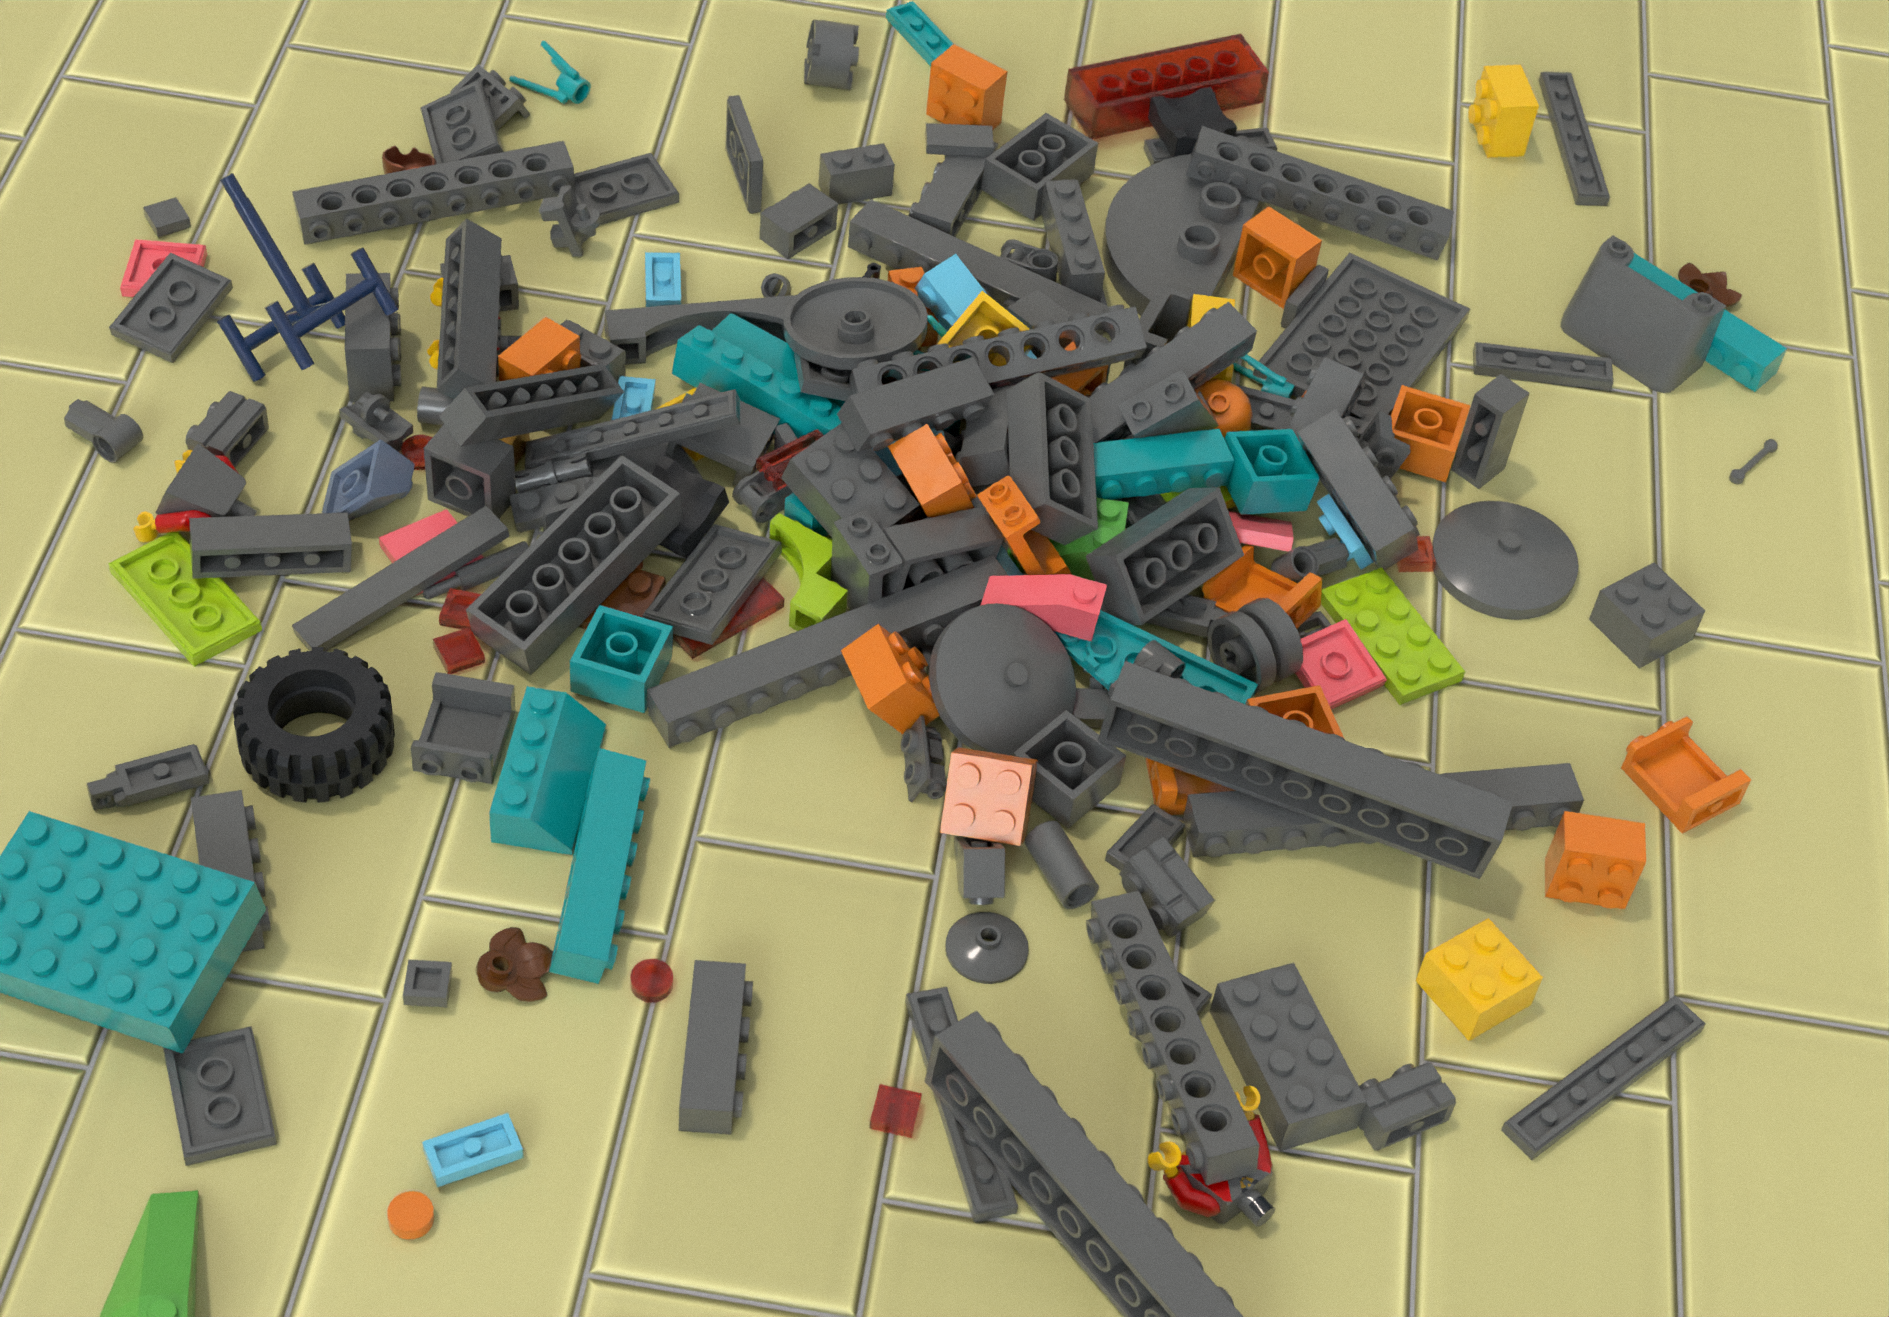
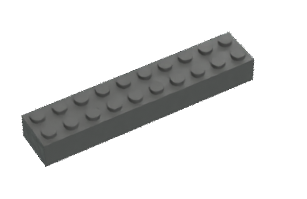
(1305, 770)
(1067, 1178)

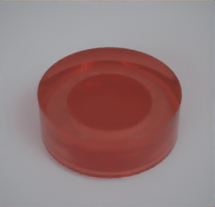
(414, 450)
(651, 980)

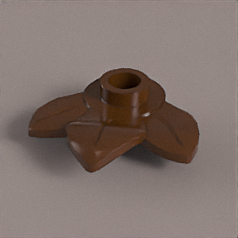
(1710, 283)
(520, 965)

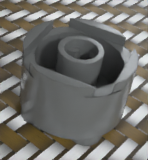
(831, 54)

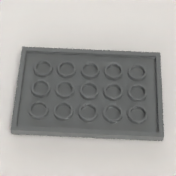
(1370, 325)

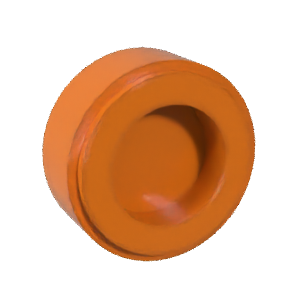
(410, 1215)

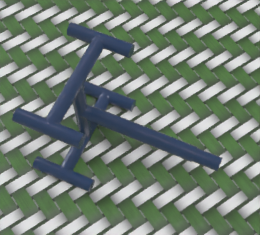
(306, 312)

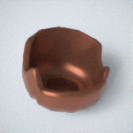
(395, 161)

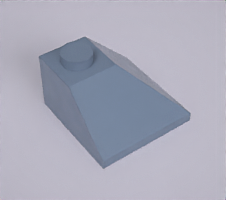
(369, 481)

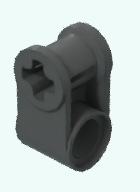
(1031, 258)
(760, 496)

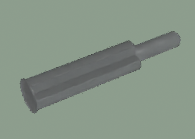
(478, 571)

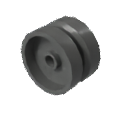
(1257, 643)

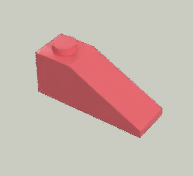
(1060, 601)

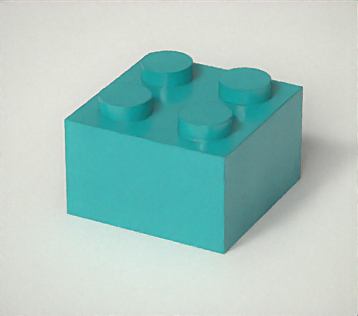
(1270, 472)
(621, 658)

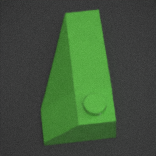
(160, 1261)

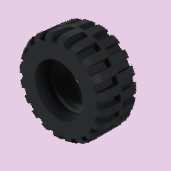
(314, 764)

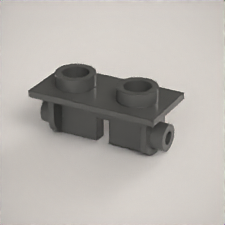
(920, 748)

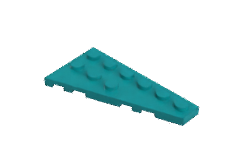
(1119, 642)

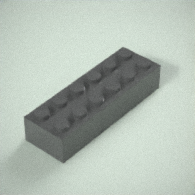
(575, 564)

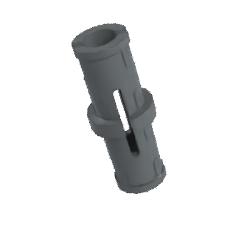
(553, 473)

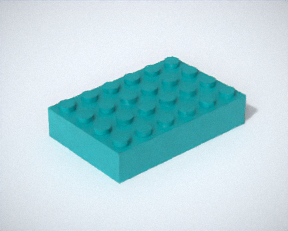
(118, 930)

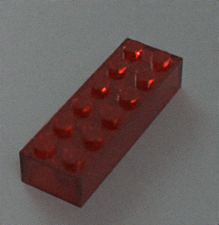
(1118, 92)

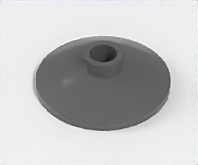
(986, 960)

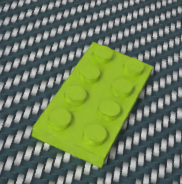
(1393, 635)

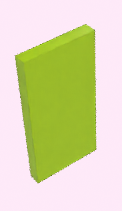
(195, 613)

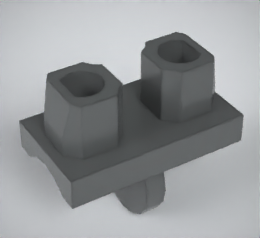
(574, 220)
(375, 420)

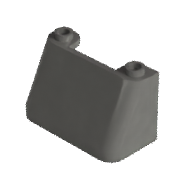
(1639, 322)

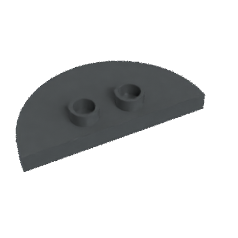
(1173, 233)

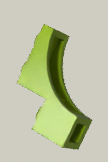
(811, 559)

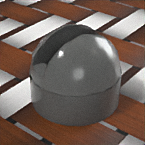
(772, 284)

